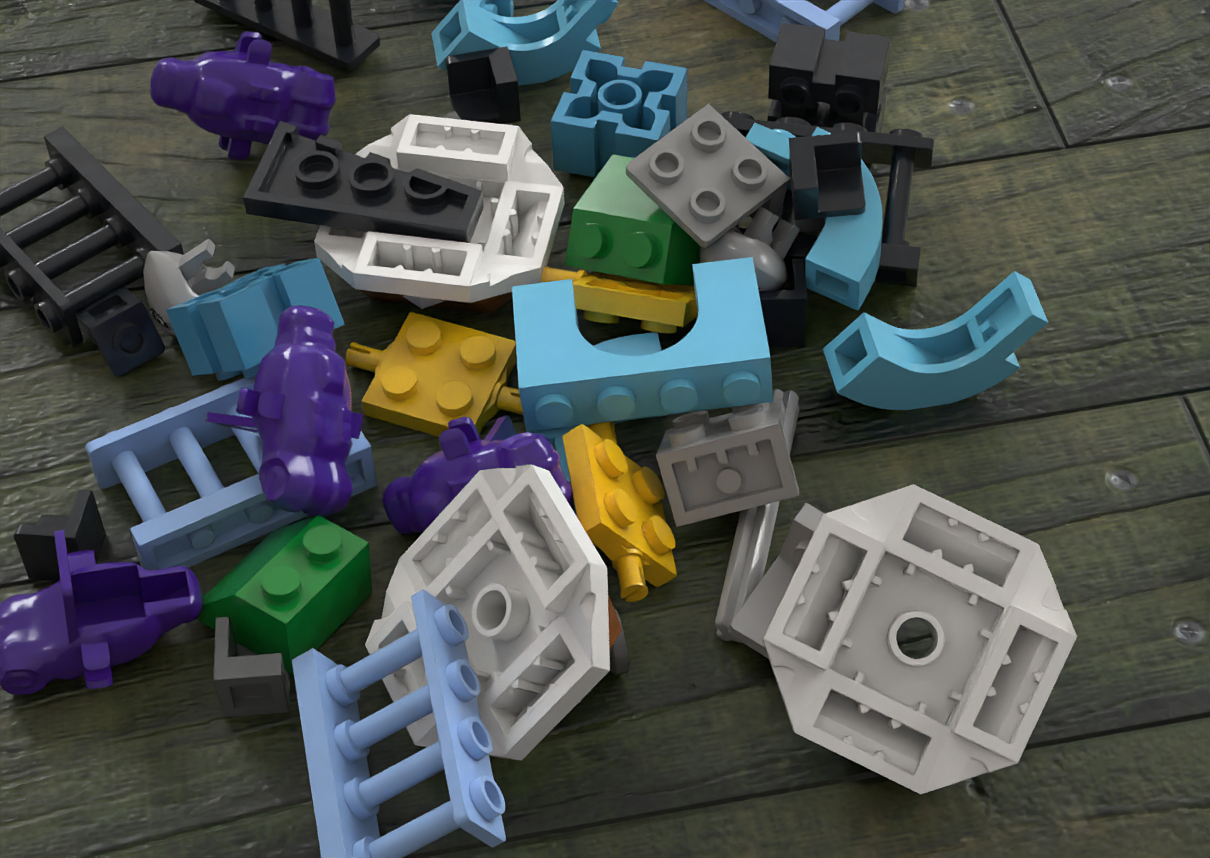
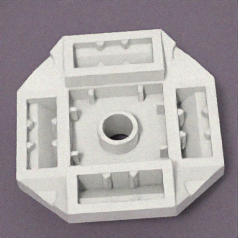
(509, 242)
(530, 599)
(991, 652)

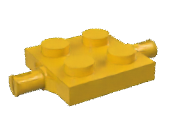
(610, 296)
(438, 375)
(620, 509)

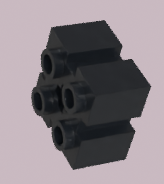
(828, 78)

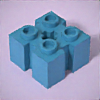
(615, 111)
(238, 323)

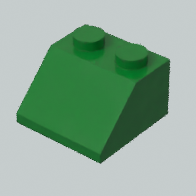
(627, 233)
(293, 589)

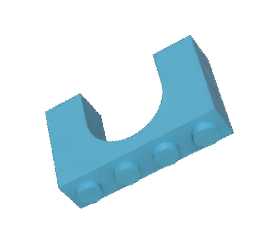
(713, 367)

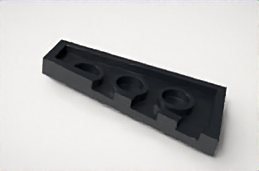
(341, 190)

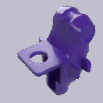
(244, 94)
(301, 416)
(419, 499)
(90, 620)

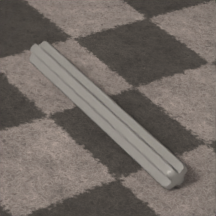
(752, 539)

